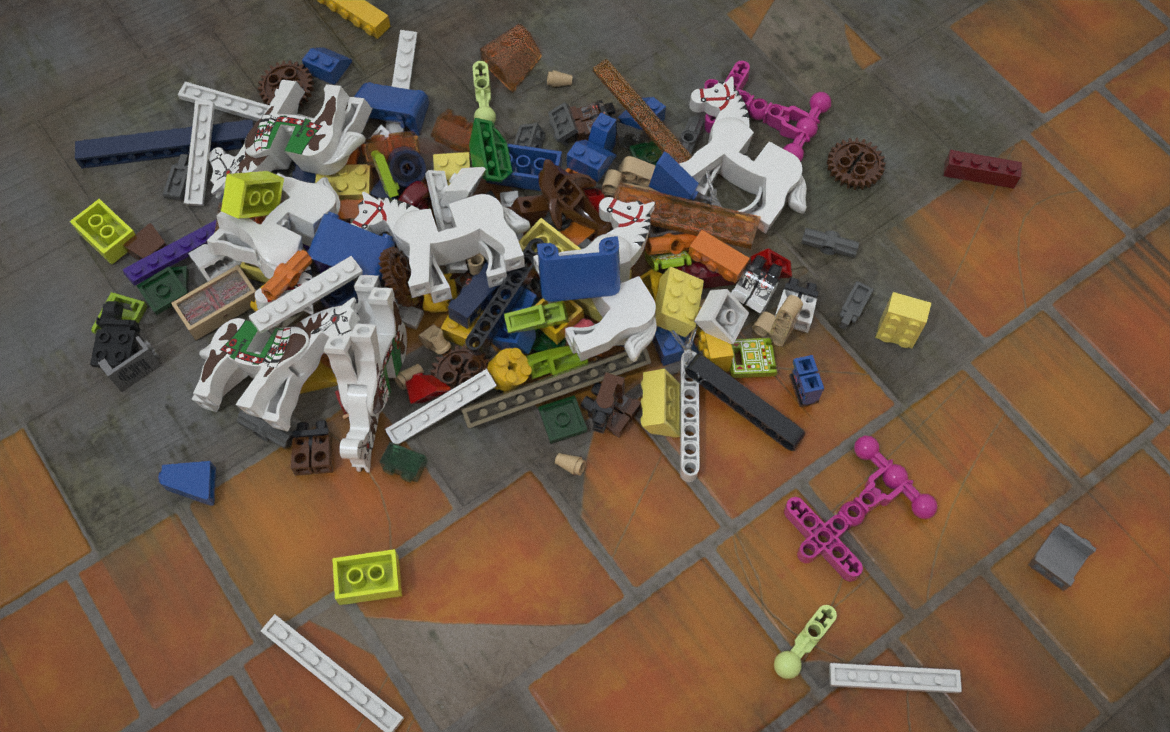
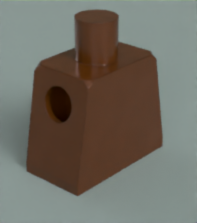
(531, 208)
(144, 243)

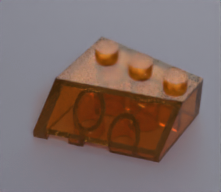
(511, 55)
(453, 131)
(386, 145)

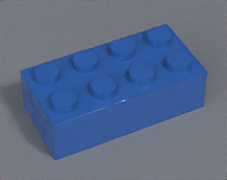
(526, 166)

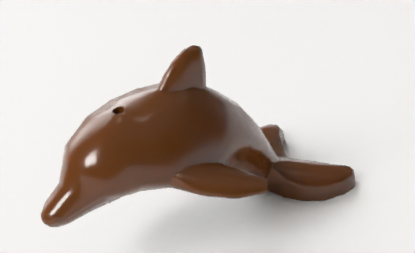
(567, 198)

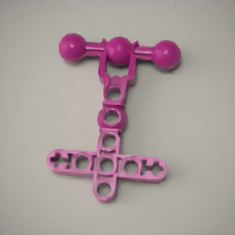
(775, 114)
(894, 477)

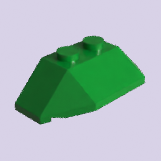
(489, 151)

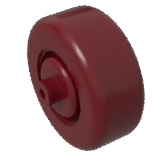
(416, 195)

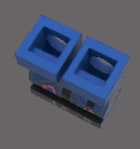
(806, 381)

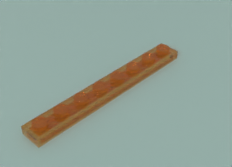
(640, 111)

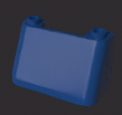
(396, 104)
(339, 240)
(579, 274)

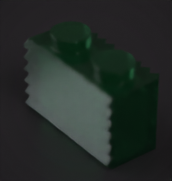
(403, 462)

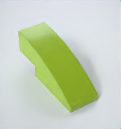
(536, 317)
(553, 361)

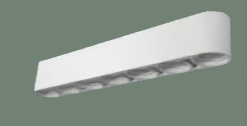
(689, 424)

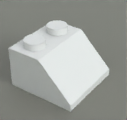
(462, 185)
(722, 315)

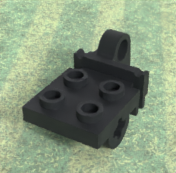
(116, 337)

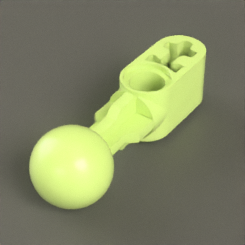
(483, 95)
(788, 663)

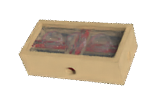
(215, 302)

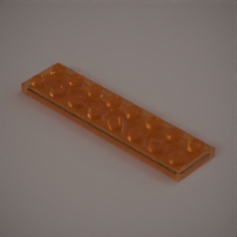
(693, 216)

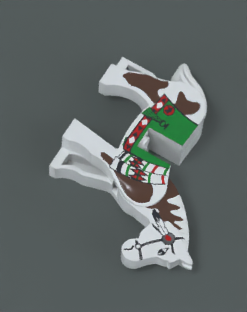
(283, 136)
(274, 361)
(365, 364)

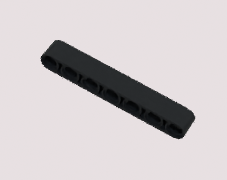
(505, 305)
(745, 402)

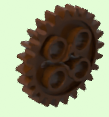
(289, 72)
(847, 153)
(396, 274)
(445, 369)

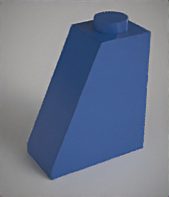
(603, 132)
(673, 179)
(190, 480)

